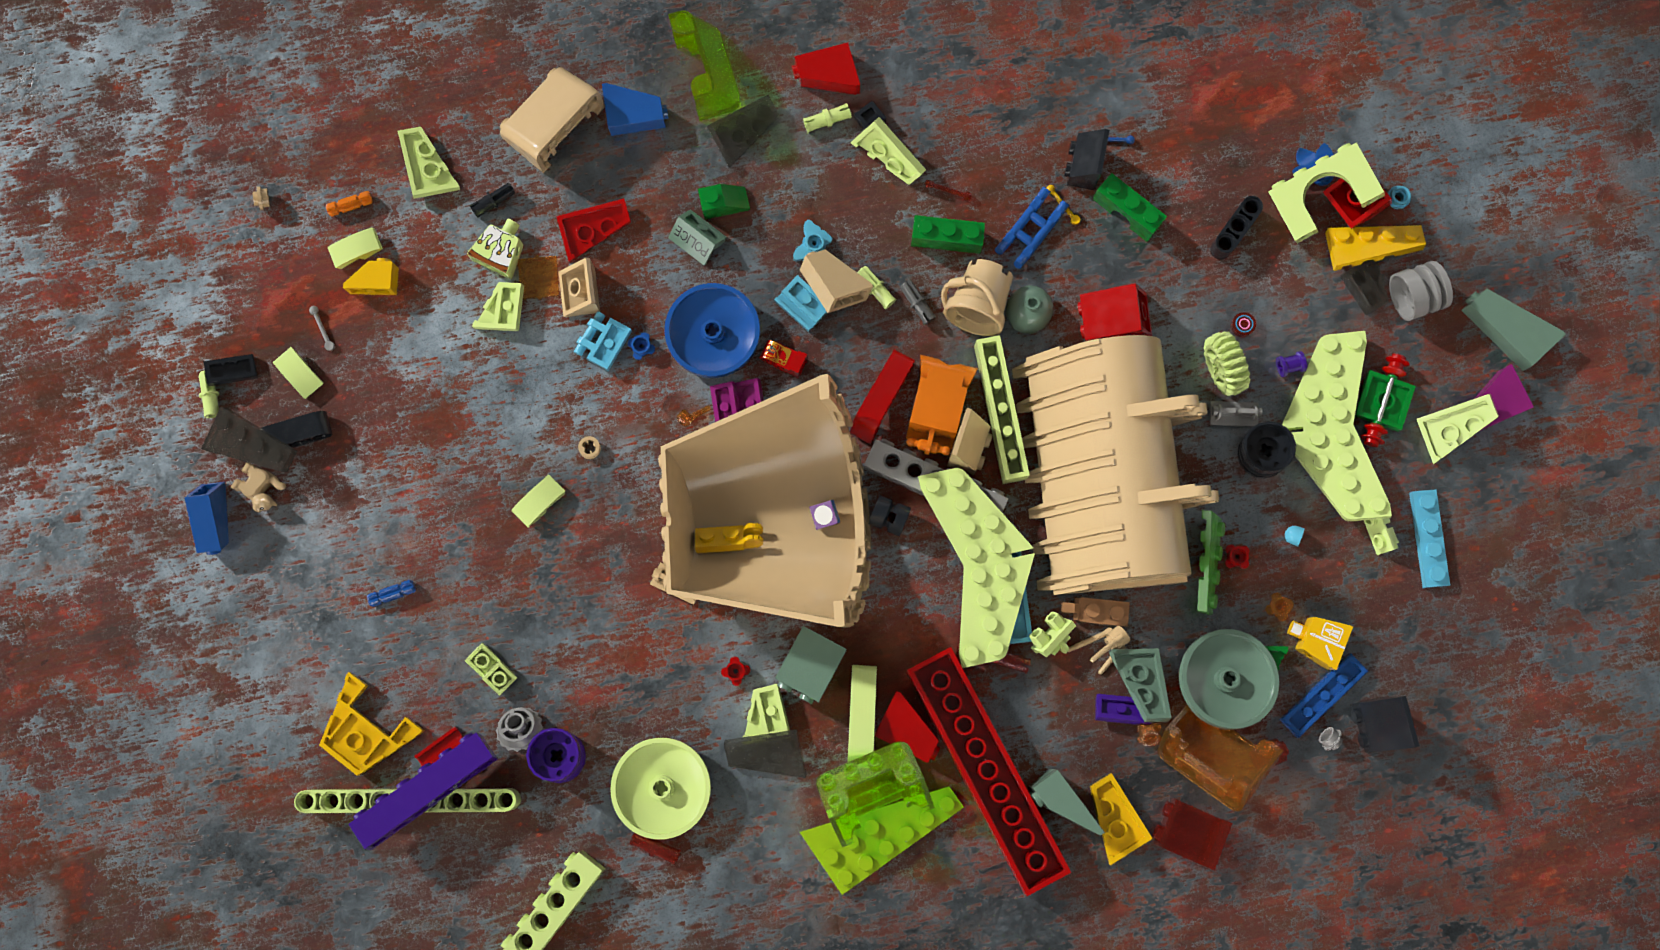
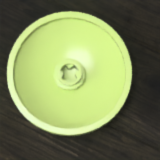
(660, 788)

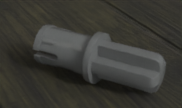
(917, 302)

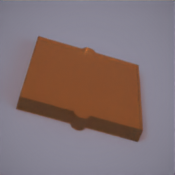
(539, 277)

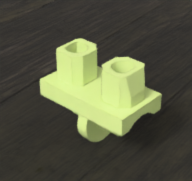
(1054, 638)

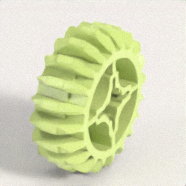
(1226, 363)

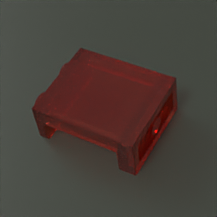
(1191, 833)

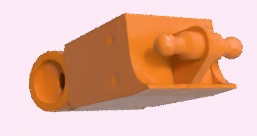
(938, 405)

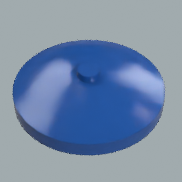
(712, 330)

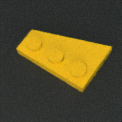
(1117, 819)

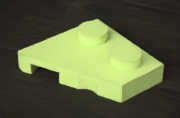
(502, 309)
(766, 712)

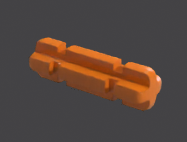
(349, 203)

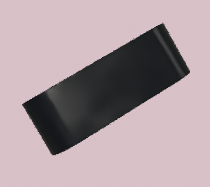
(1243, 220)
(301, 429)

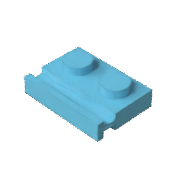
(801, 303)

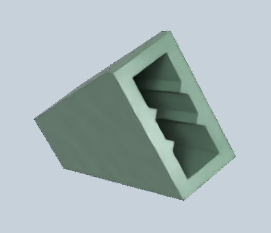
(1512, 328)

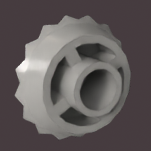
(518, 728)

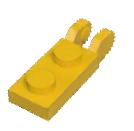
(728, 538)

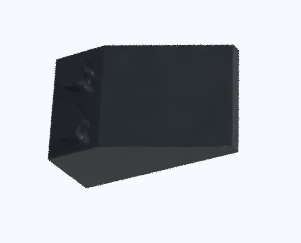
(1384, 724)

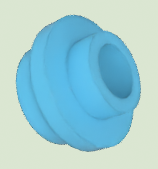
(1404, 194)

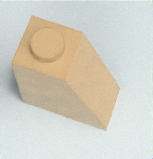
(834, 281)

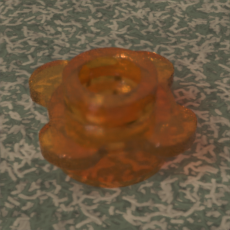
(1277, 599)
(1149, 734)

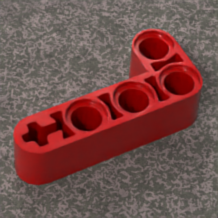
(881, 396)

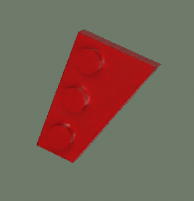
(591, 226)

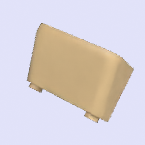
(550, 116)

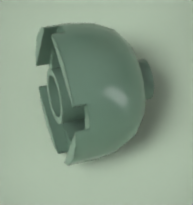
(1029, 309)

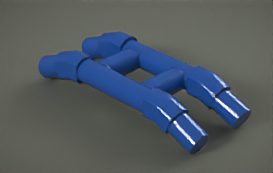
(1030, 214)

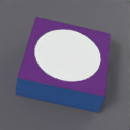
(824, 514)

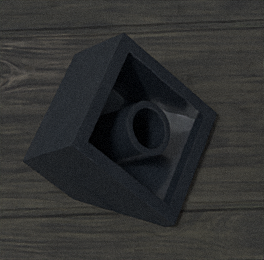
(1087, 159)

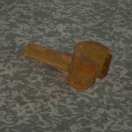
(686, 419)

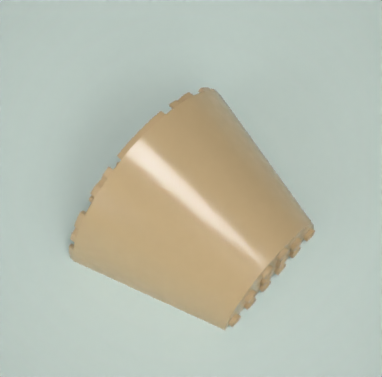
(768, 471)

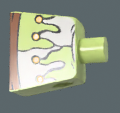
(498, 249)

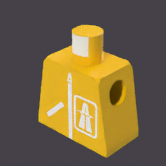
(1321, 640)

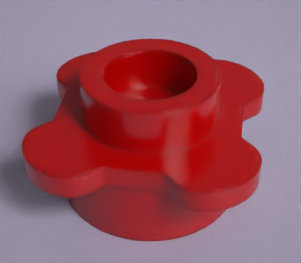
(1242, 551)
(742, 671)

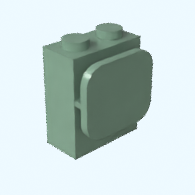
(810, 665)

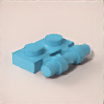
(608, 344)

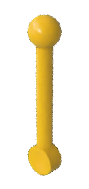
(1075, 219)

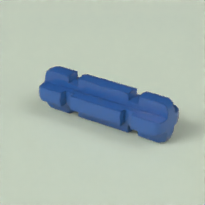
(391, 593)

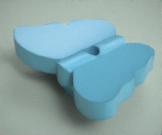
(812, 234)

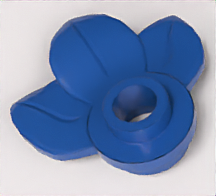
(1307, 159)

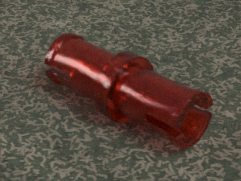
(656, 847)

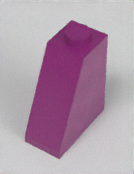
(1507, 394)

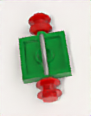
(1384, 400)

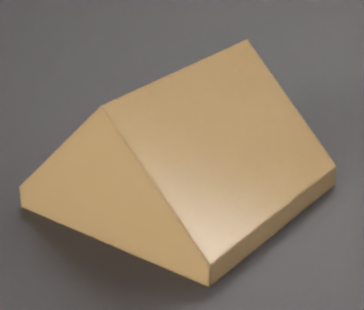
(579, 289)

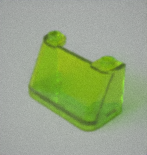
(715, 90)

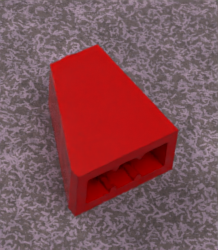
(828, 70)
(905, 725)

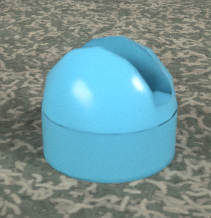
(1294, 534)

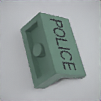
(696, 236)

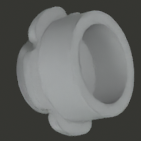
(1330, 738)

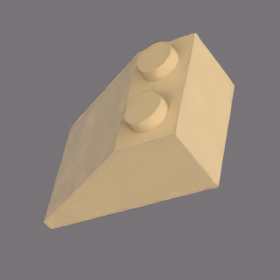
(969, 443)

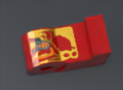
(784, 358)

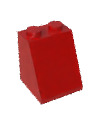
(1115, 313)

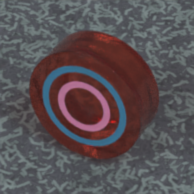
(1243, 324)

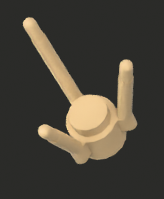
(1115, 639)

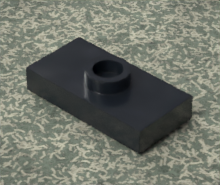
(230, 370)

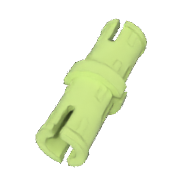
(827, 118)

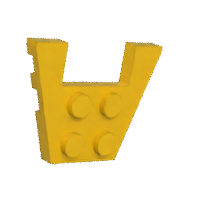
(356, 739)

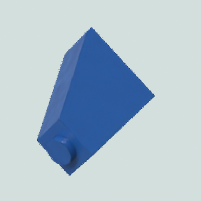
(632, 110)
(208, 517)

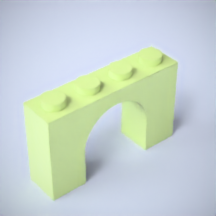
(1346, 164)

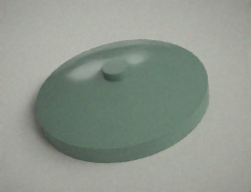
(1229, 679)

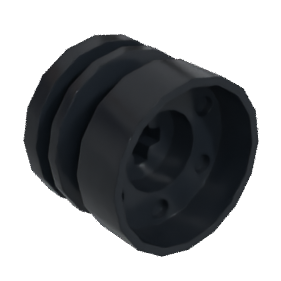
(1269, 437)

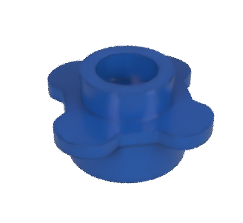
(641, 339)

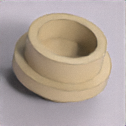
(261, 198)

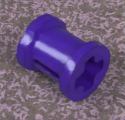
(1291, 364)

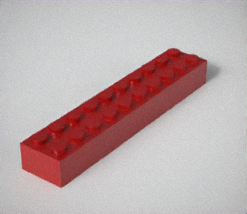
(988, 772)

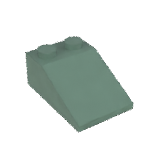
(1057, 796)

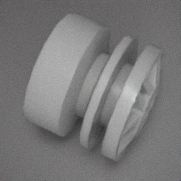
(1420, 290)

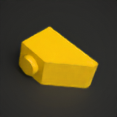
(374, 278)

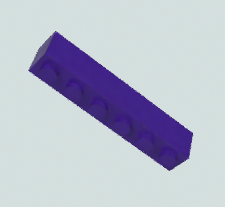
(422, 791)

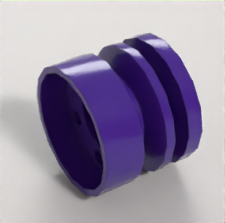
(542, 755)

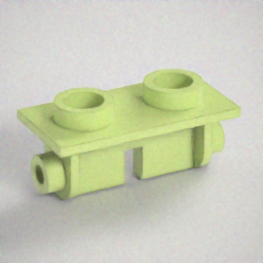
(1381, 537)

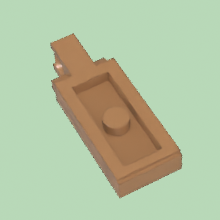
(1098, 611)

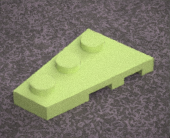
(886, 146)
(424, 167)
(1453, 426)

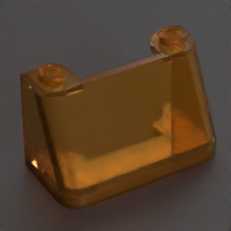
(1217, 758)

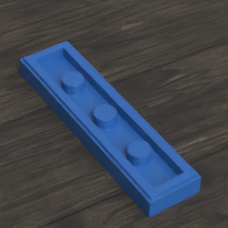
(1323, 695)

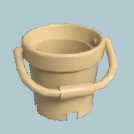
(979, 298)

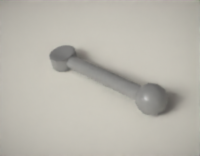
(330, 346)

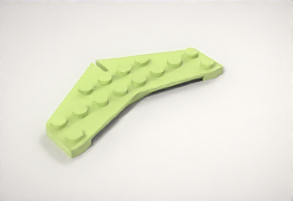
(1328, 439)
(985, 547)

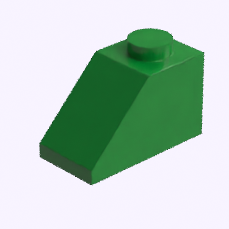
(723, 200)

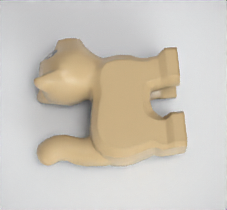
(256, 485)

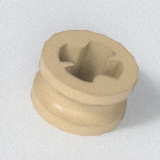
(582, 450)

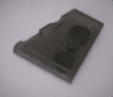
(1366, 286)

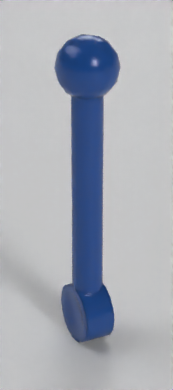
(1129, 140)

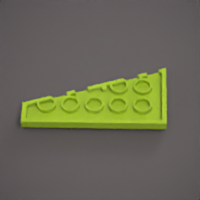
(880, 839)

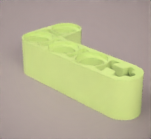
(862, 711)

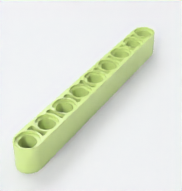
(347, 804)

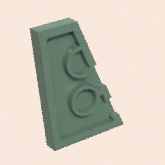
(1145, 681)

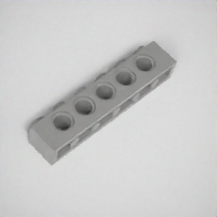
(899, 475)

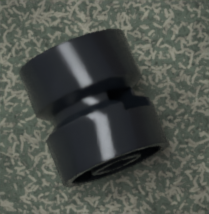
(881, 513)

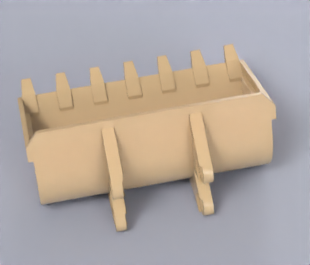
(1109, 465)

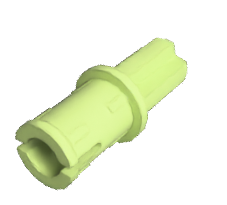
(878, 290)
(209, 397)

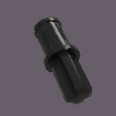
(491, 200)

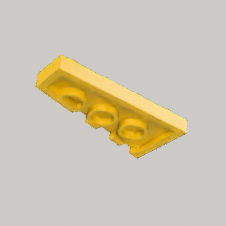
(1367, 243)

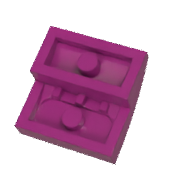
(734, 397)

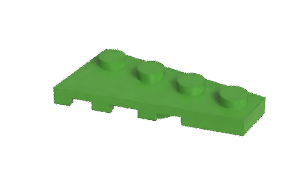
(1209, 562)

